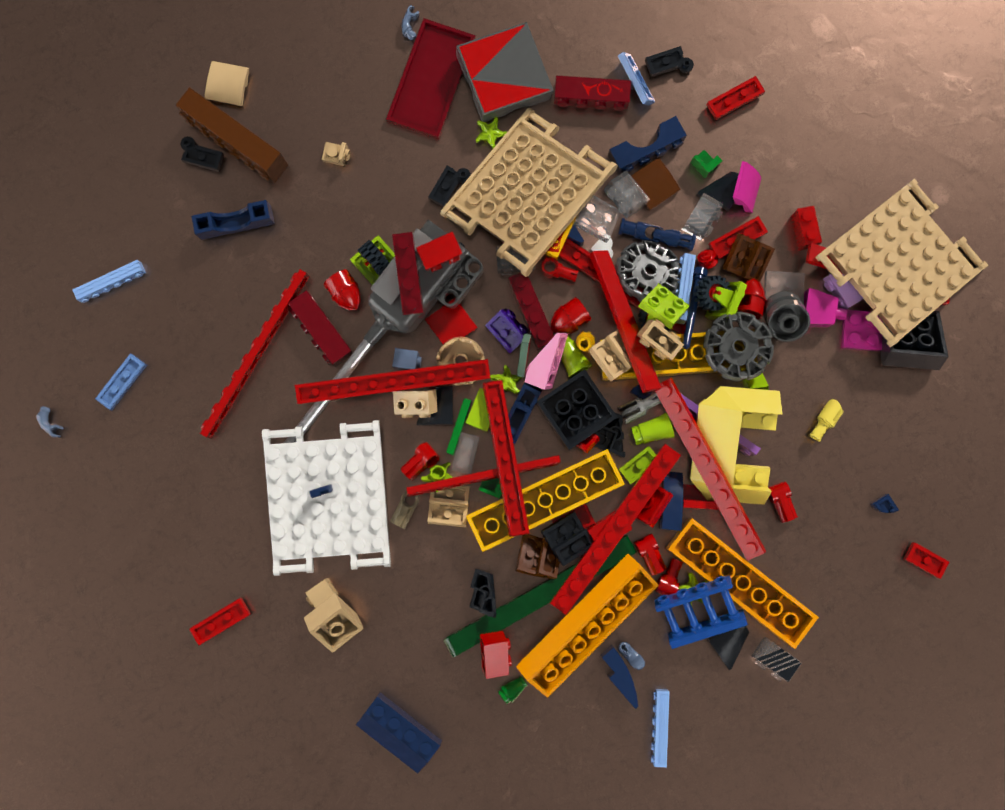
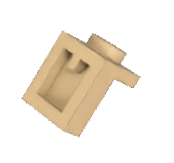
(336, 153)

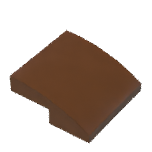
(655, 182)
(748, 258)
(537, 558)

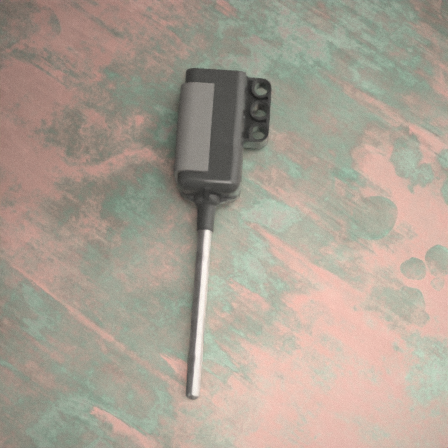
(387, 306)

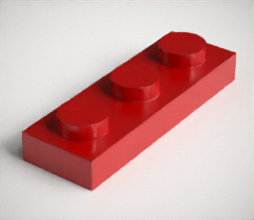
(735, 98)
(753, 229)
(220, 621)

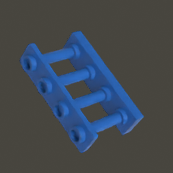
(701, 630)

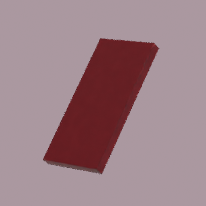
(429, 80)

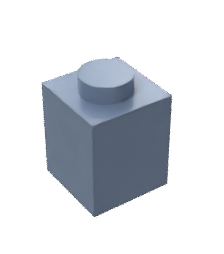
(406, 359)

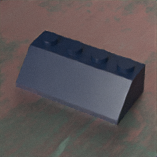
(399, 733)

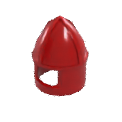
(343, 290)
(753, 300)
(569, 317)

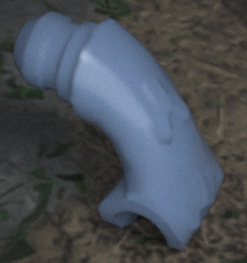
(407, 30)
(43, 420)
(631, 656)

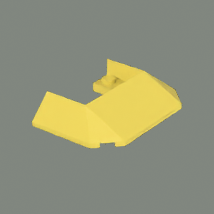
(720, 422)

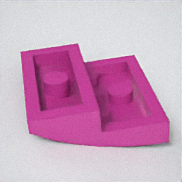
(747, 187)

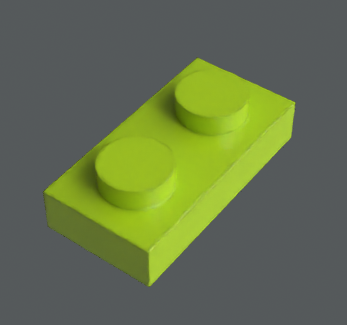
(636, 466)

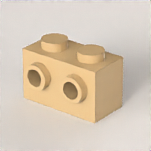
(665, 343)
(415, 402)

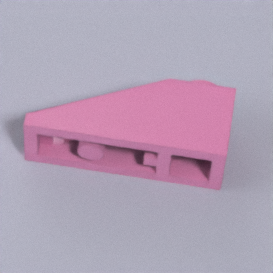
(545, 365)

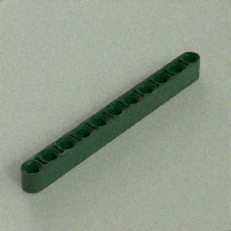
(525, 604)

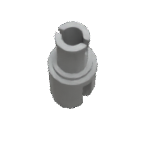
(638, 407)

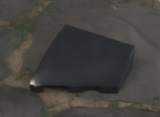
(729, 645)

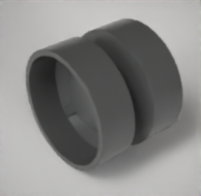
(786, 316)

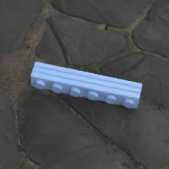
(108, 281)
(683, 291)
(660, 730)

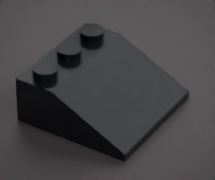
(920, 348)
(576, 409)

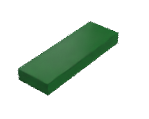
(462, 416)

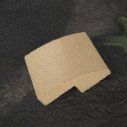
(226, 83)
(611, 356)
(449, 506)

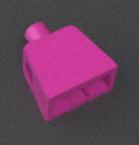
(822, 308)

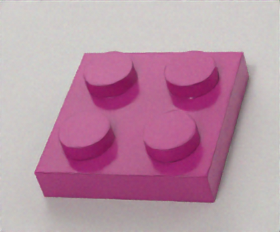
(859, 333)

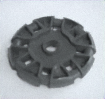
(650, 259)
(730, 354)

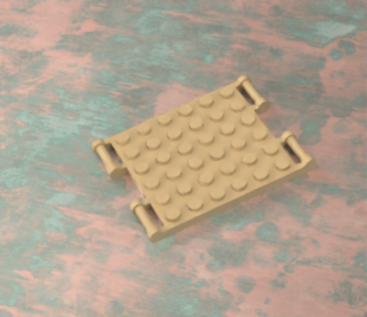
(528, 190)
(901, 262)

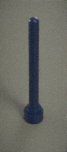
(699, 272)

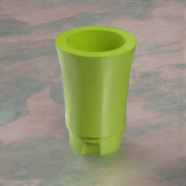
(574, 359)
(653, 430)

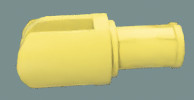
(827, 419)

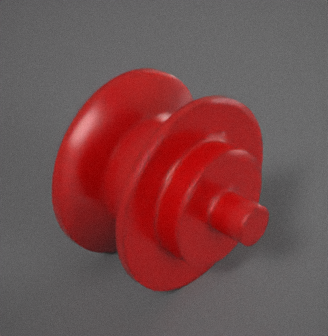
(707, 259)

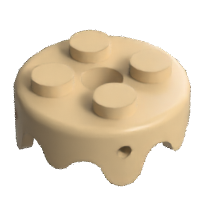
(459, 347)

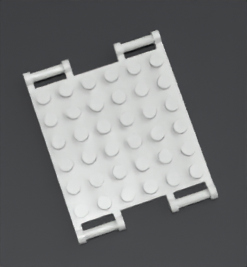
(336, 523)

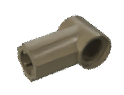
(404, 511)

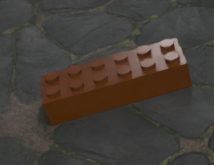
(231, 135)

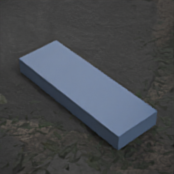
(636, 79)
(121, 382)

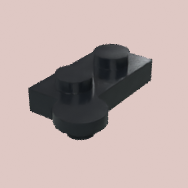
(668, 61)
(200, 155)
(447, 185)

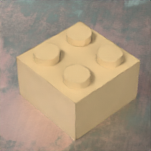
(333, 623)

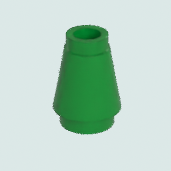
(512, 690)

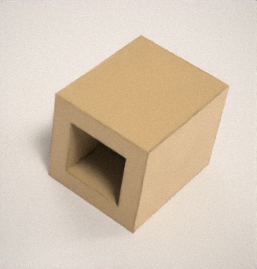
(320, 593)

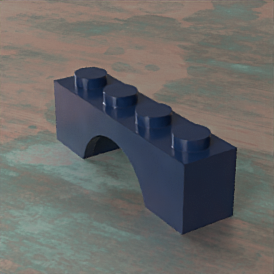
(627, 156)
(217, 224)

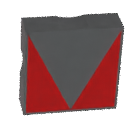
(504, 72)

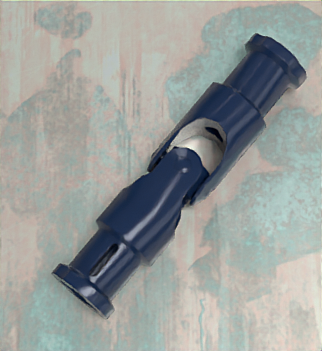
(669, 237)

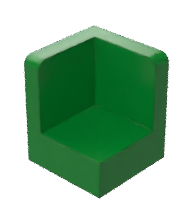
(705, 163)
(491, 487)

